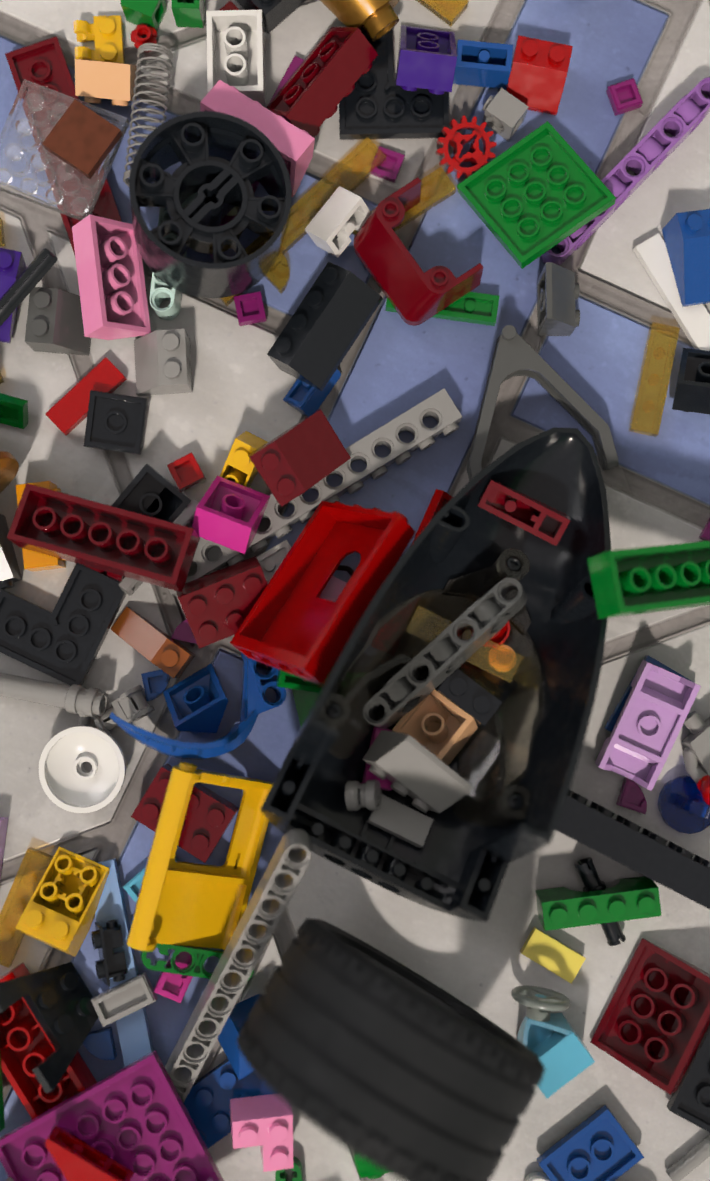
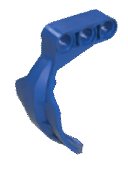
(252, 705)

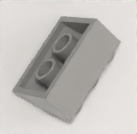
(415, 772)

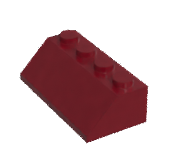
(324, 79)

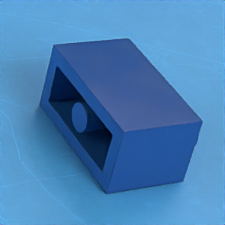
(483, 64)

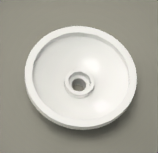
(64, 773)

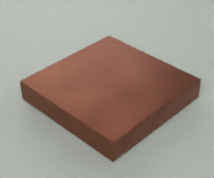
(82, 139)

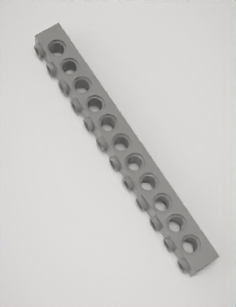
(437, 406)

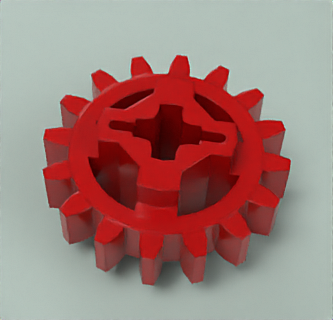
(456, 140)

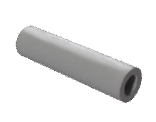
(690, 1160)

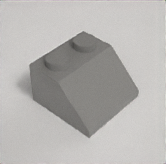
(163, 363)

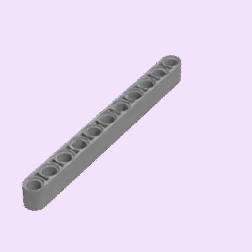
(224, 986)

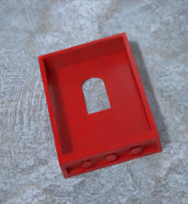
(290, 622)

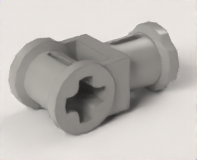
(129, 707)

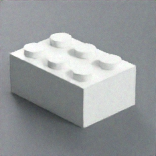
(237, 51)

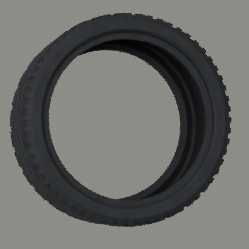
(387, 1060)

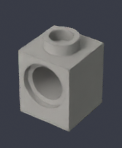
(504, 113)

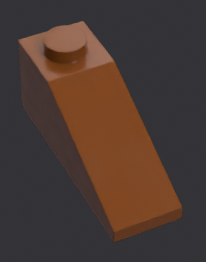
(152, 643)

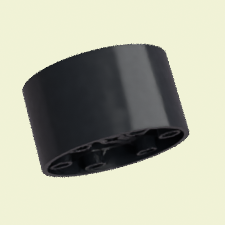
(220, 163)

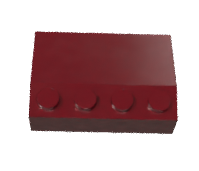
(656, 1016)

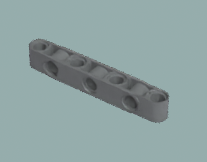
(445, 654)

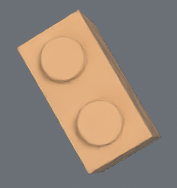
(104, 80)

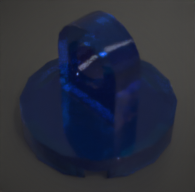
(683, 806)

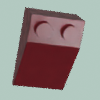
(299, 457)

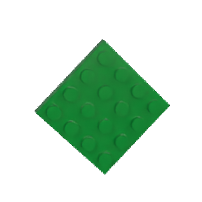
(535, 194)

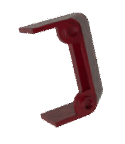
(410, 290)

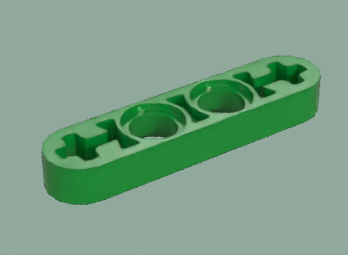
(195, 968)

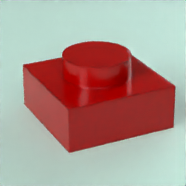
(186, 471)

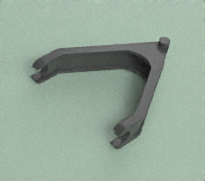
(517, 358)

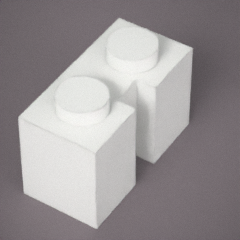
(337, 221)

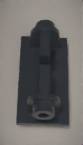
(110, 964)

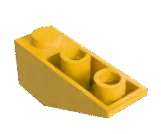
(238, 465)

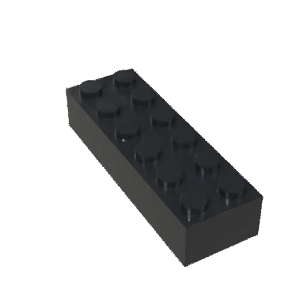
(637, 850)

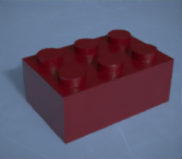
(221, 600)
(205, 818)

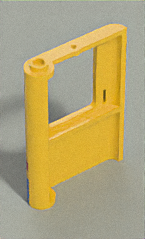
(192, 900)

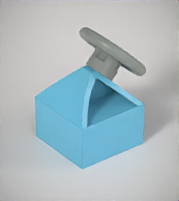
(551, 1037)

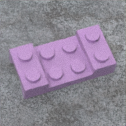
(648, 725)

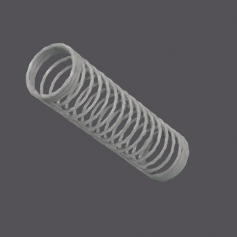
(146, 62)

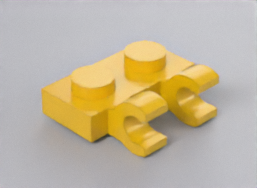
(108, 39)

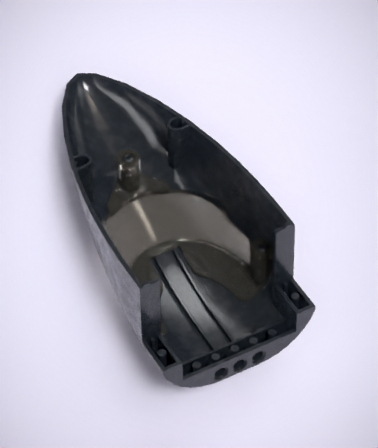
(534, 741)

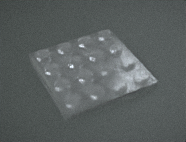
(36, 173)

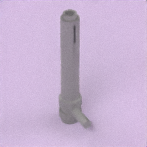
(73, 698)

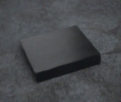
(115, 422)

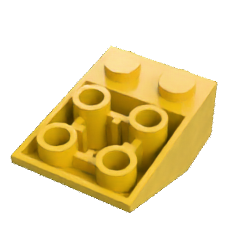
(64, 902)

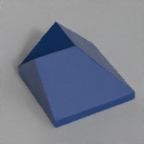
(197, 702)
(229, 1035)

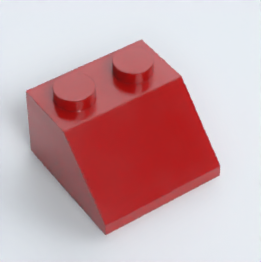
(539, 73)

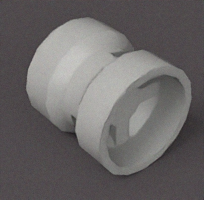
(363, 795)

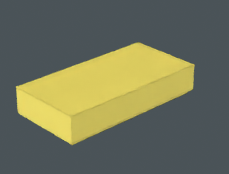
(552, 954)

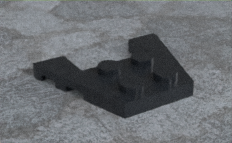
(62, 1009)

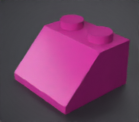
(230, 514)

